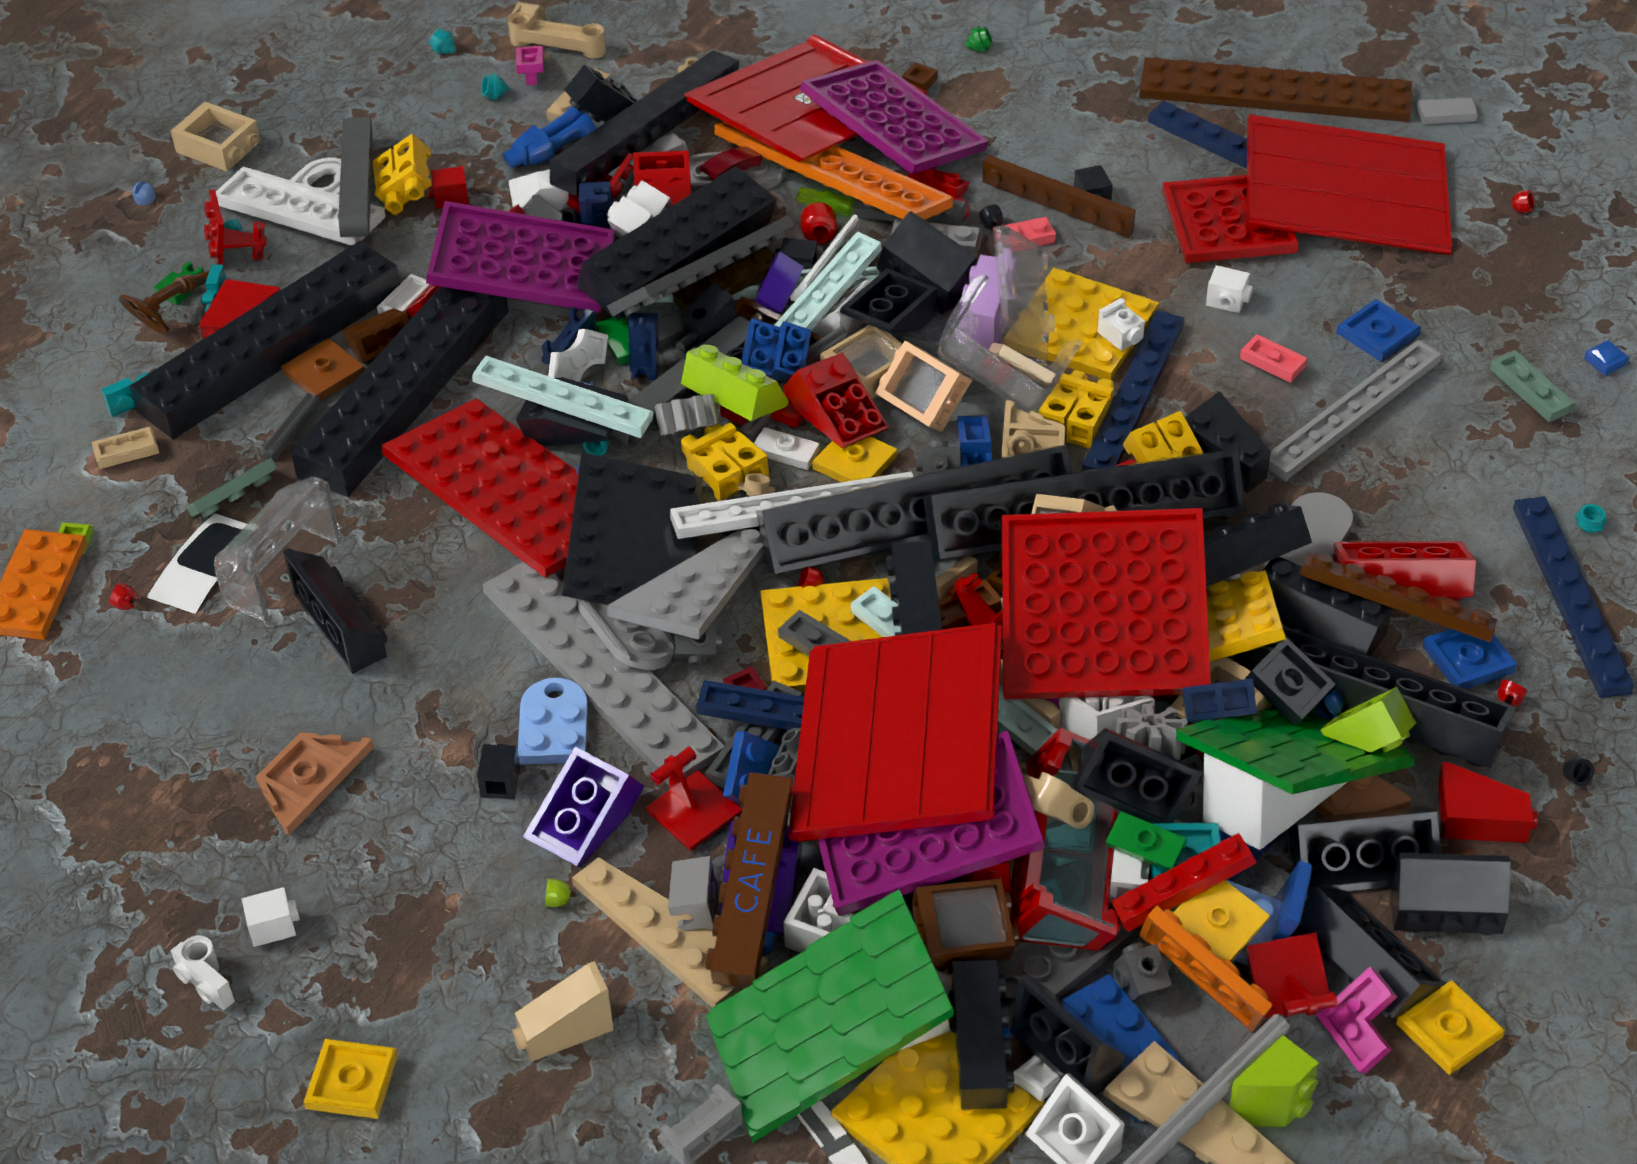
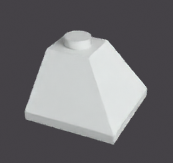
(537, 184)

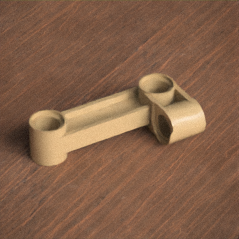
(529, 26)
(1059, 800)

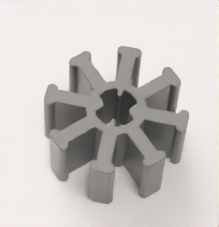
(686, 414)
(1152, 729)

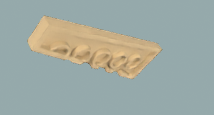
(648, 921)
(1159, 1085)

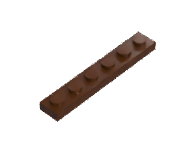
(1059, 196)
(1409, 600)

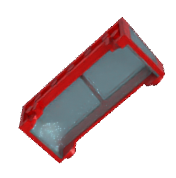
(1065, 888)

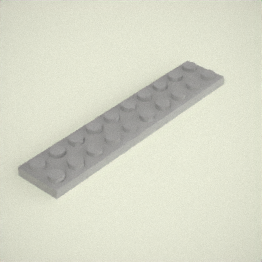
(626, 697)

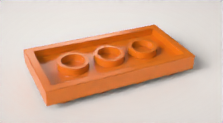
(37, 581)
(1214, 976)

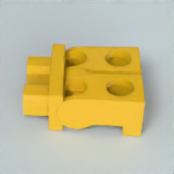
(404, 175)
(1079, 406)
(1162, 439)
(723, 458)

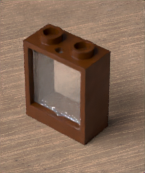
(965, 922)

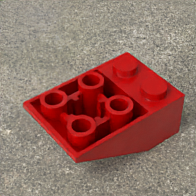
(665, 172)
(835, 401)

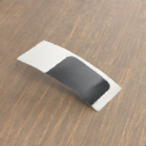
(192, 569)

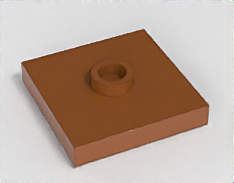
(323, 369)

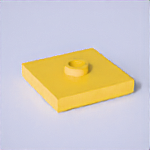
(855, 462)
(1222, 919)
(1450, 1027)
(351, 1078)

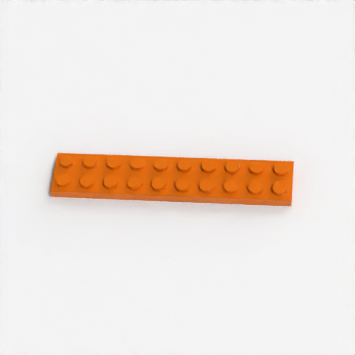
(854, 177)

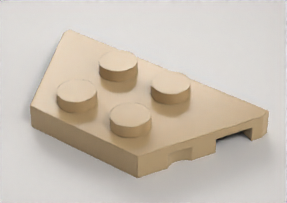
(1046, 432)

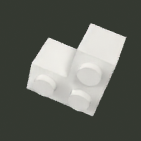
(637, 208)
(1093, 714)
(812, 914)

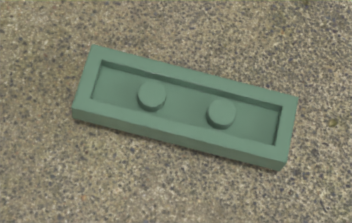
(1532, 386)
(232, 489)

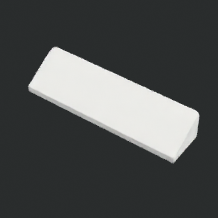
(833, 249)

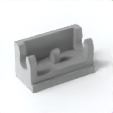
(693, 892)
(702, 1127)

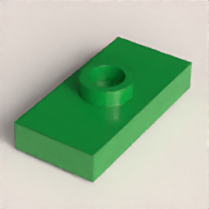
(1146, 841)

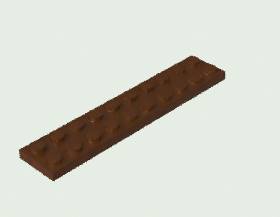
(1276, 89)

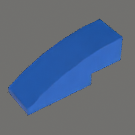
(974, 439)

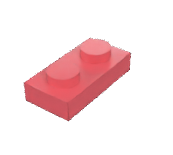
(1037, 230)
(1273, 358)

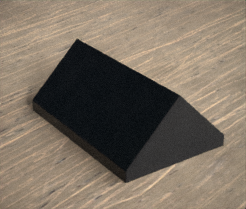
(1134, 778)

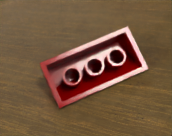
(1435, 566)

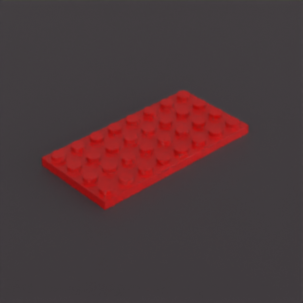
(494, 480)

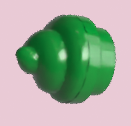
(979, 39)

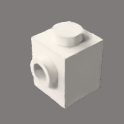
(1228, 289)
(270, 916)

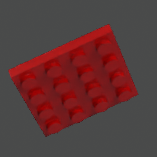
(1212, 221)

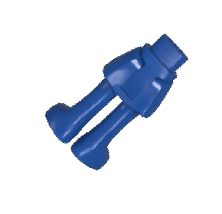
(540, 144)

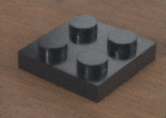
(1290, 681)

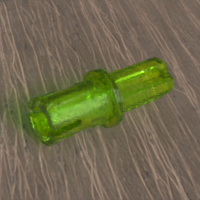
(839, 203)

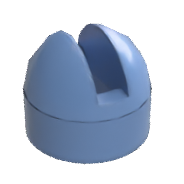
(143, 193)

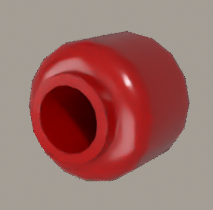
(819, 223)

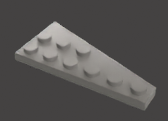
(694, 591)

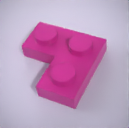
(1352, 1019)

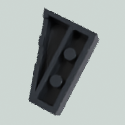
(598, 95)
(1222, 428)

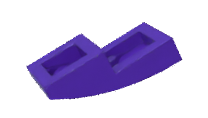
(778, 283)

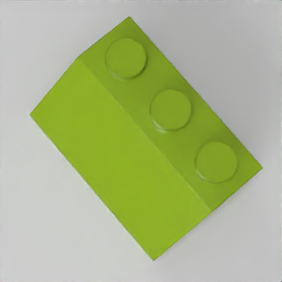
(732, 383)

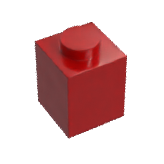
(449, 186)

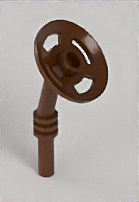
(149, 307)

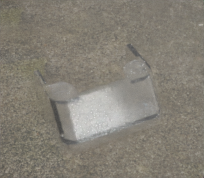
(1022, 294)
(989, 369)
(294, 507)

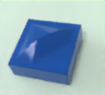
(1606, 357)

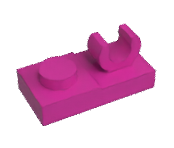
(530, 62)

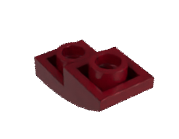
(742, 157)

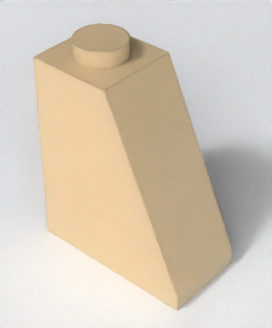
(565, 1014)

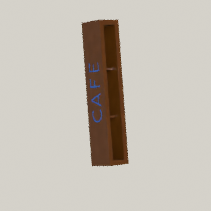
(751, 880)

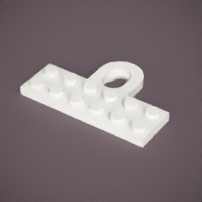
(293, 200)

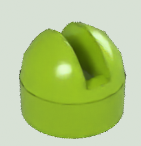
(556, 893)

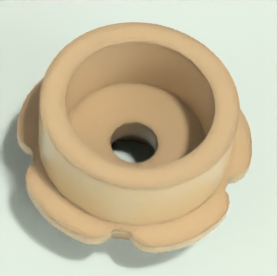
(1021, 436)

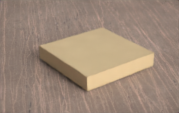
(1022, 363)

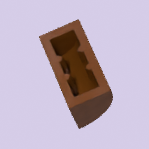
(374, 334)

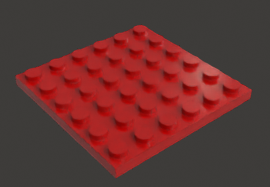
(1104, 604)

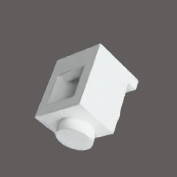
(1120, 325)
(1126, 874)

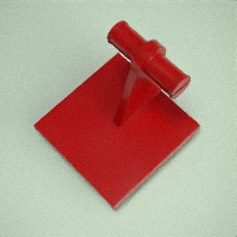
(225, 238)
(974, 606)
(692, 806)
(1291, 975)

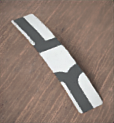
(830, 1135)

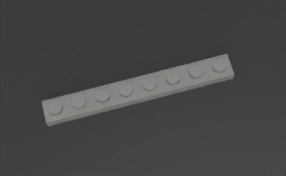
(1352, 409)

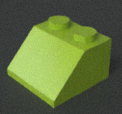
(1374, 723)
(1276, 1086)

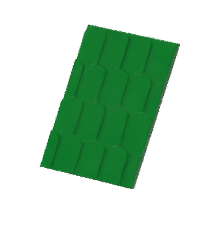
(1272, 773)
(829, 1015)

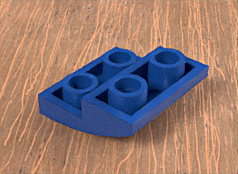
(776, 349)

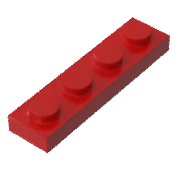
(1184, 881)

